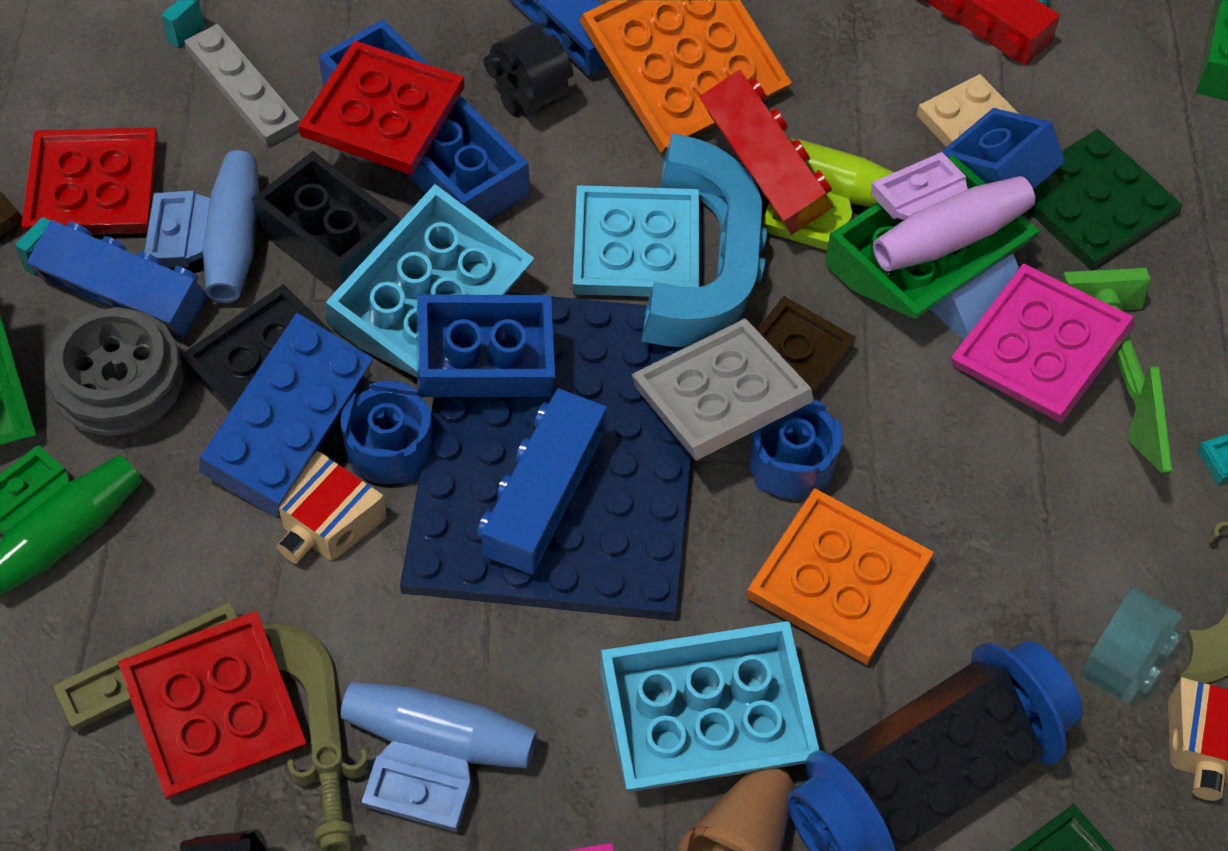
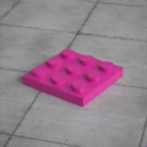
(1043, 342)

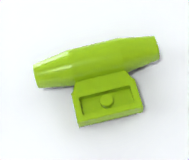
(850, 184)

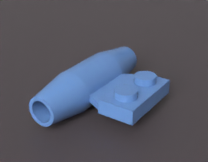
(215, 228)
(432, 741)

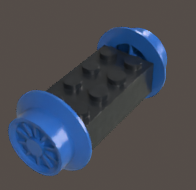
(938, 752)

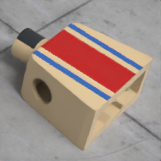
(327, 511)
(1200, 735)

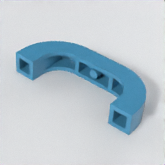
(687, 315)

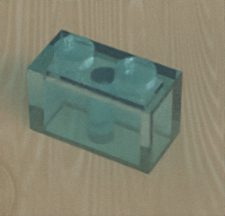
(1131, 645)

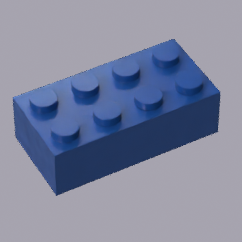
(285, 414)

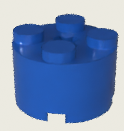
(387, 432)
(796, 452)

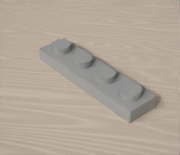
(242, 85)

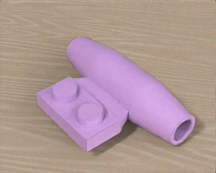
(942, 211)

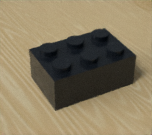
(322, 219)

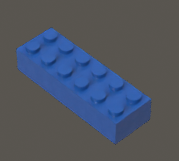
(467, 153)

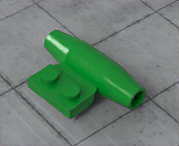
(50, 515)

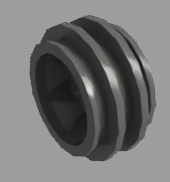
(118, 390)

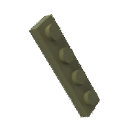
(102, 689)

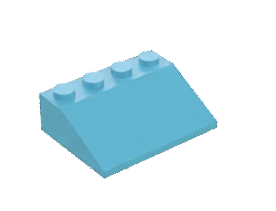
(430, 251)
(707, 706)

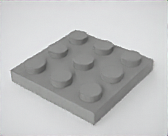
(722, 388)

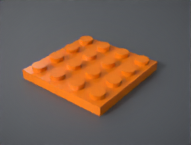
(674, 53)

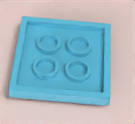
(635, 238)

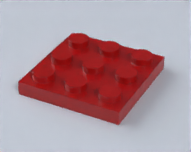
(382, 107)
(92, 179)
(211, 704)

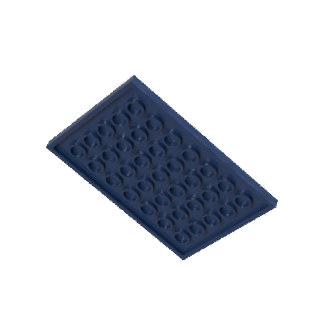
(627, 518)

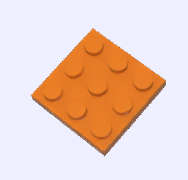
(840, 575)

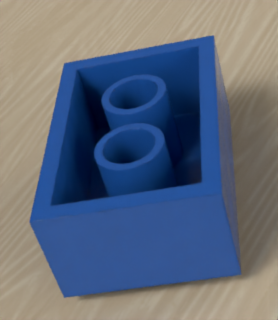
(484, 345)

